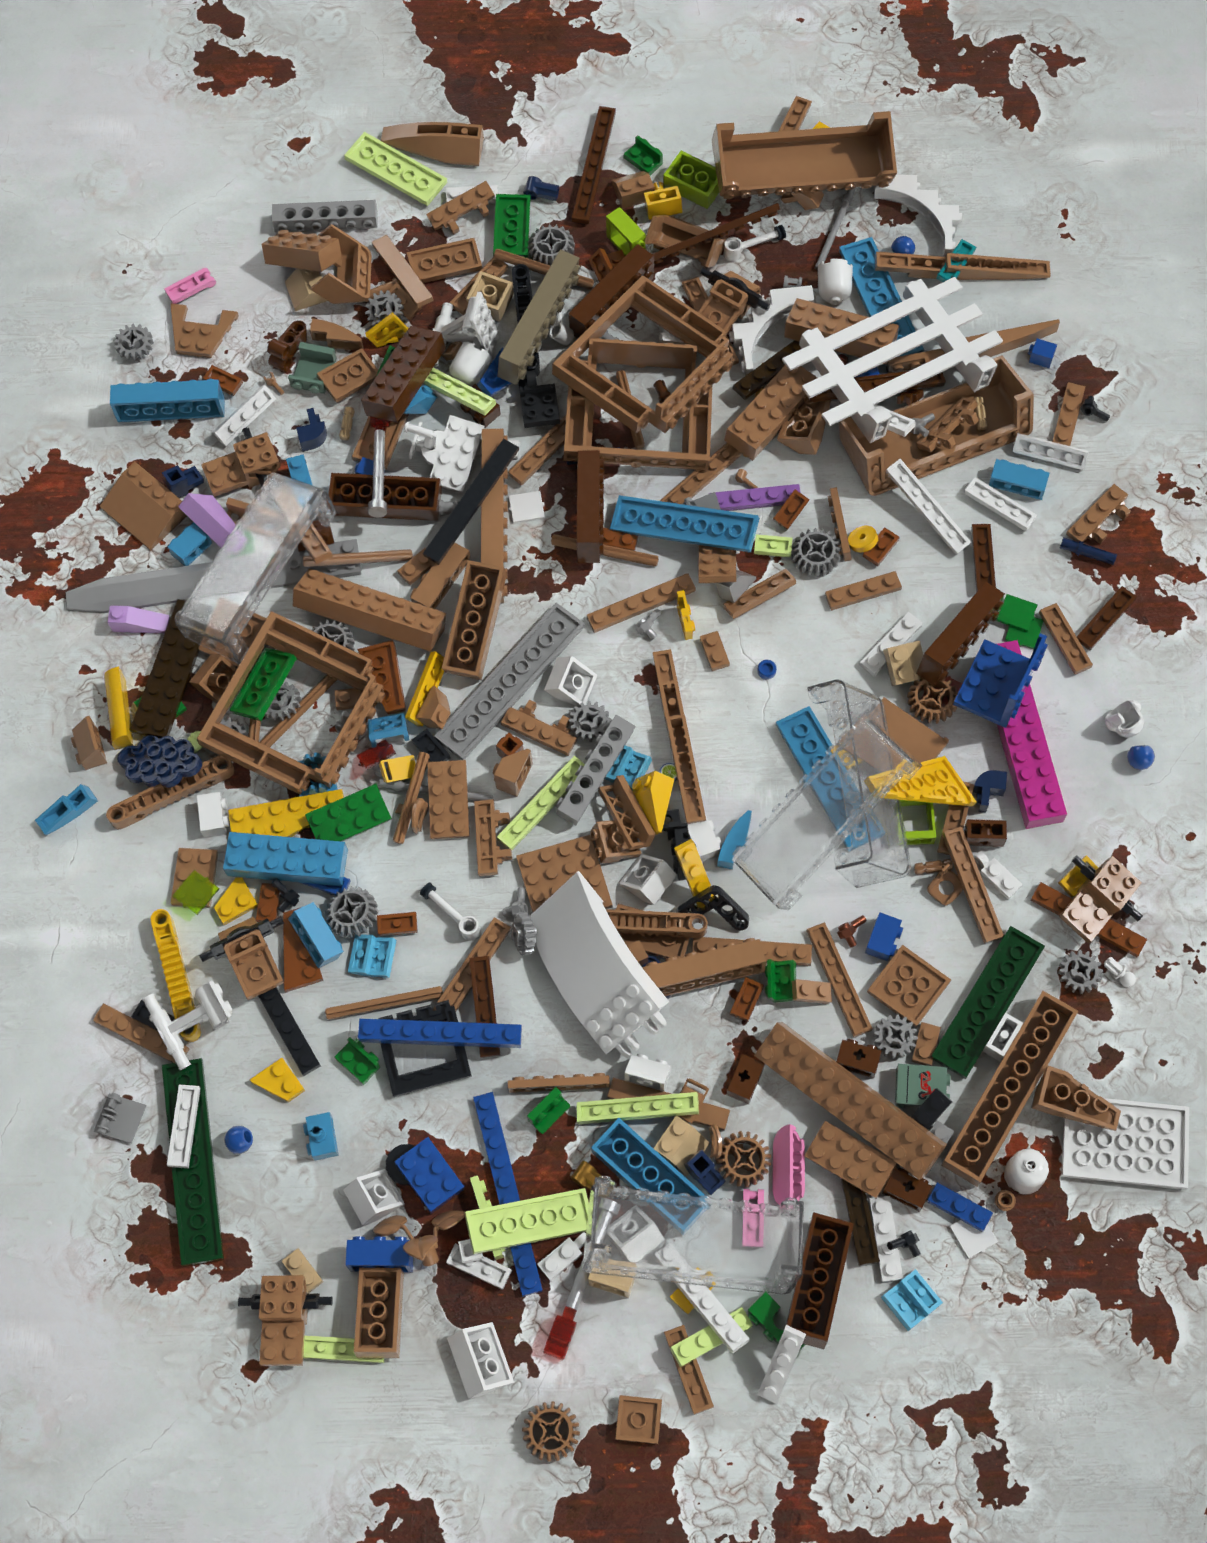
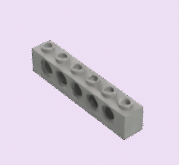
(320, 215)
(573, 812)

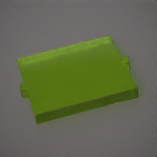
(195, 892)

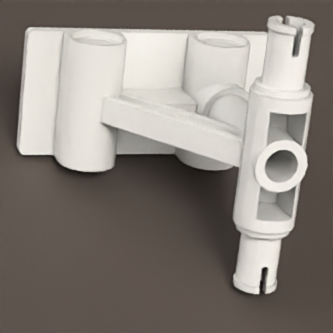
(472, 327)
(210, 1009)

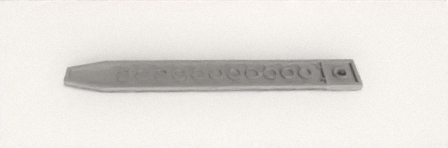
(176, 583)

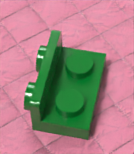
(644, 156)
(357, 1060)
(548, 1111)

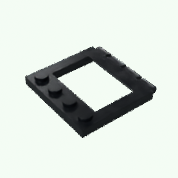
(429, 1076)

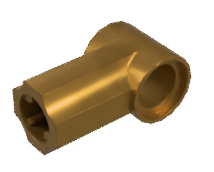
(585, 1175)

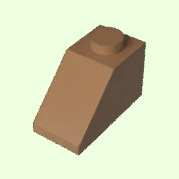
(434, 710)

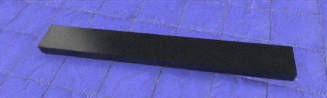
(471, 501)

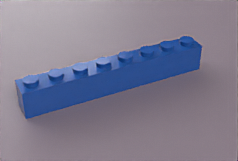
(440, 1033)

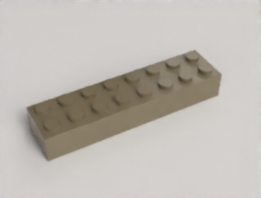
(538, 317)

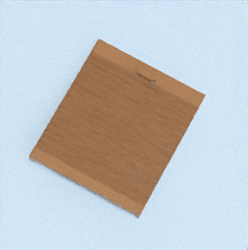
(913, 735)

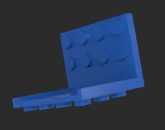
(998, 681)

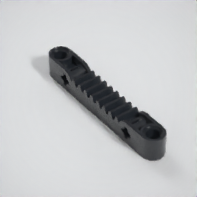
(523, 297)

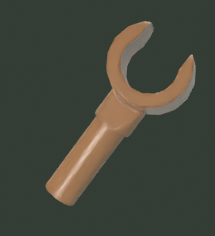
(272, 382)
(741, 477)

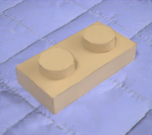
(299, 1265)

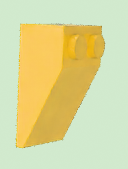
(653, 795)

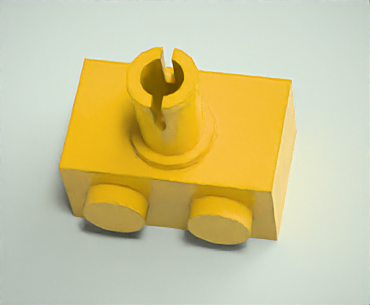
(663, 201)

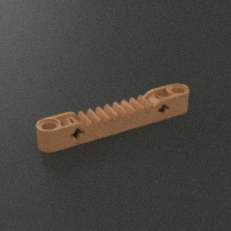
(159, 796)
(658, 923)

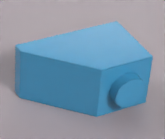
(422, 401)

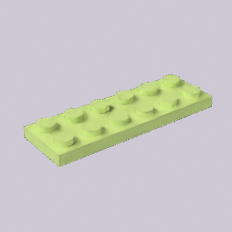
(395, 168)
(527, 1221)

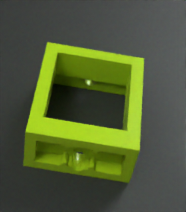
(624, 231)
(922, 837)

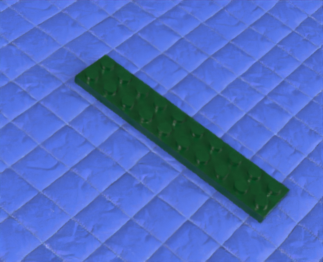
(194, 1186)

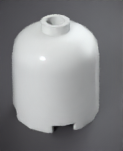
(835, 280)
(470, 364)
(1026, 1179)

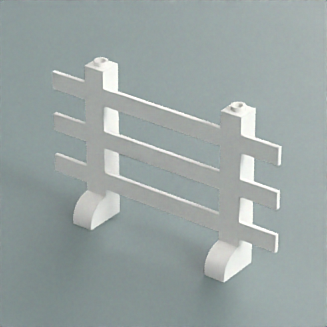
(938, 326)

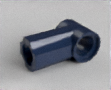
(537, 188)

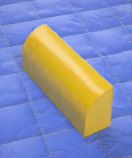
(118, 708)

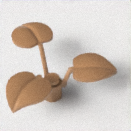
(423, 1247)

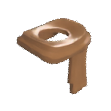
(419, 812)
(945, 875)
(716, 1140)

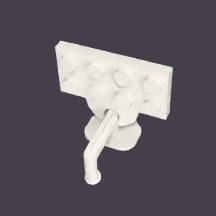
(448, 451)

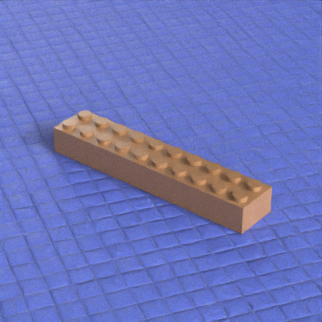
(1009, 1088)
(850, 1100)

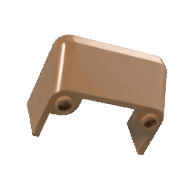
(668, 231)
(353, 271)

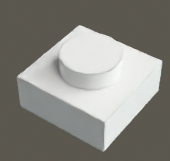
(467, 1253)

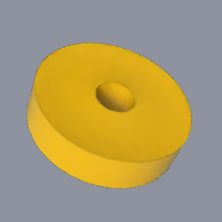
(863, 538)

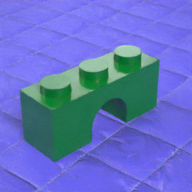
(762, 1313)

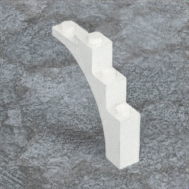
(907, 191)
(746, 335)

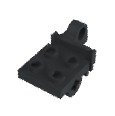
(538, 402)
(677, 833)

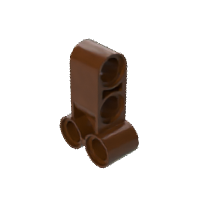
(286, 346)

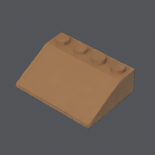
(143, 506)

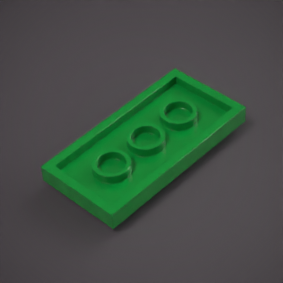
(512, 223)
(263, 684)
(349, 815)

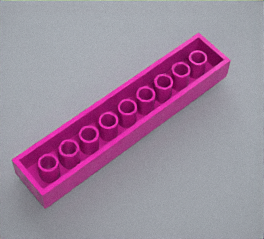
(1031, 763)

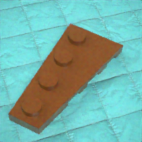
(387, 674)
(298, 965)

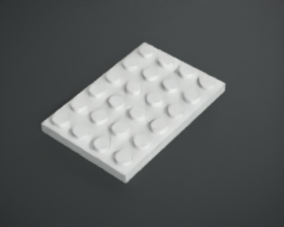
(1144, 1149)

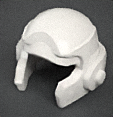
(1126, 719)

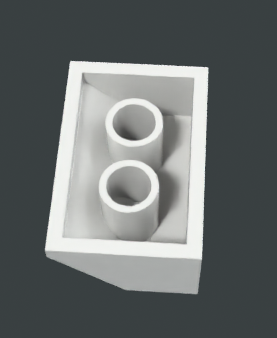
(480, 1360)

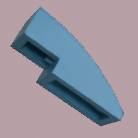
(66, 809)
(734, 839)

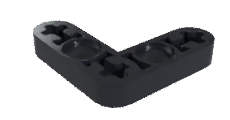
(717, 903)

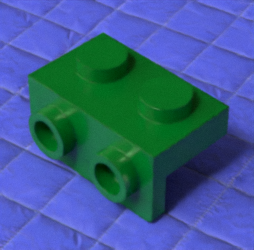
(780, 979)

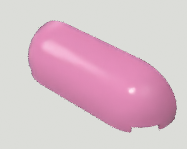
(788, 1165)

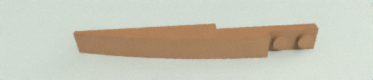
(976, 268)
(1011, 338)
(679, 737)

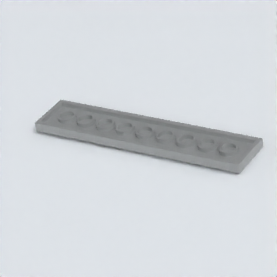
(509, 681)

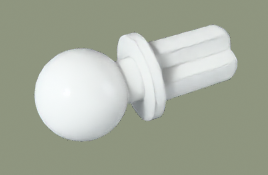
(1127, 978)

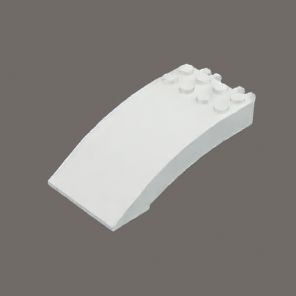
(596, 968)

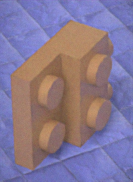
(610, 843)

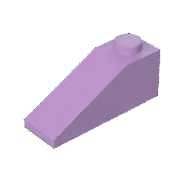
(136, 620)

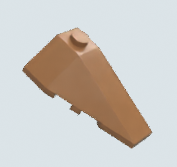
(806, 428)
(1067, 1098)

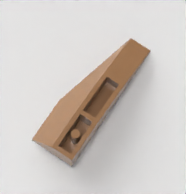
(438, 141)

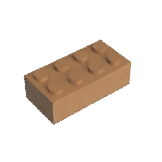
(301, 250)
(379, 1313)

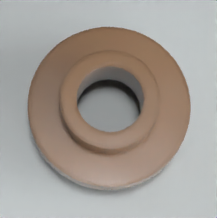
(1005, 1194)

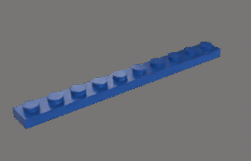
(506, 1186)

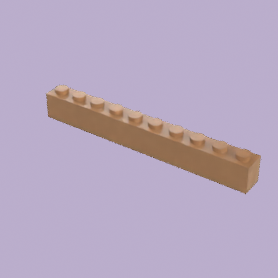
(493, 509)

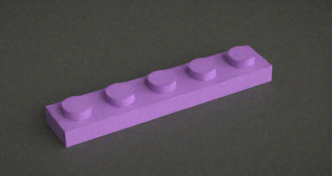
(755, 497)

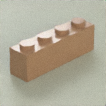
(440, 577)

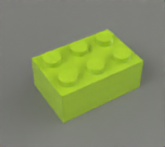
(694, 179)

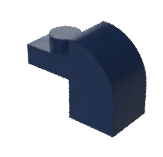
(314, 434)
(181, 481)
(987, 784)
(703, 1171)

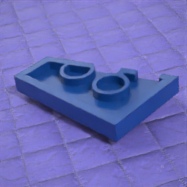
(490, 383)

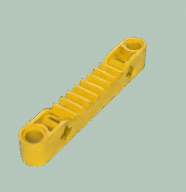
(174, 969)

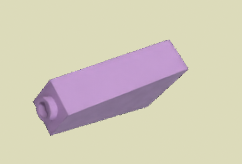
(209, 516)

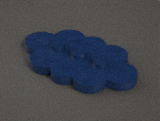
(159, 761)

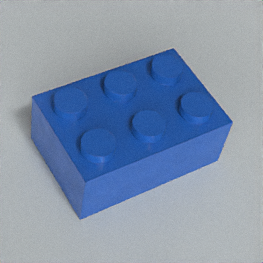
(429, 1175)
(377, 1254)

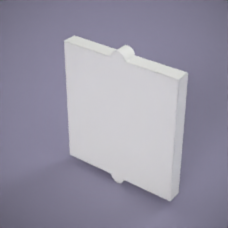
(526, 507)
(971, 1239)

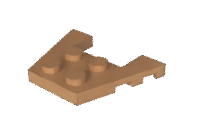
(199, 338)

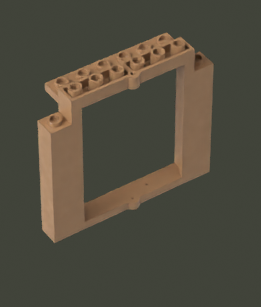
(676, 319)
(696, 423)
(322, 655)

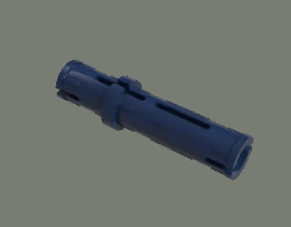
(1089, 551)

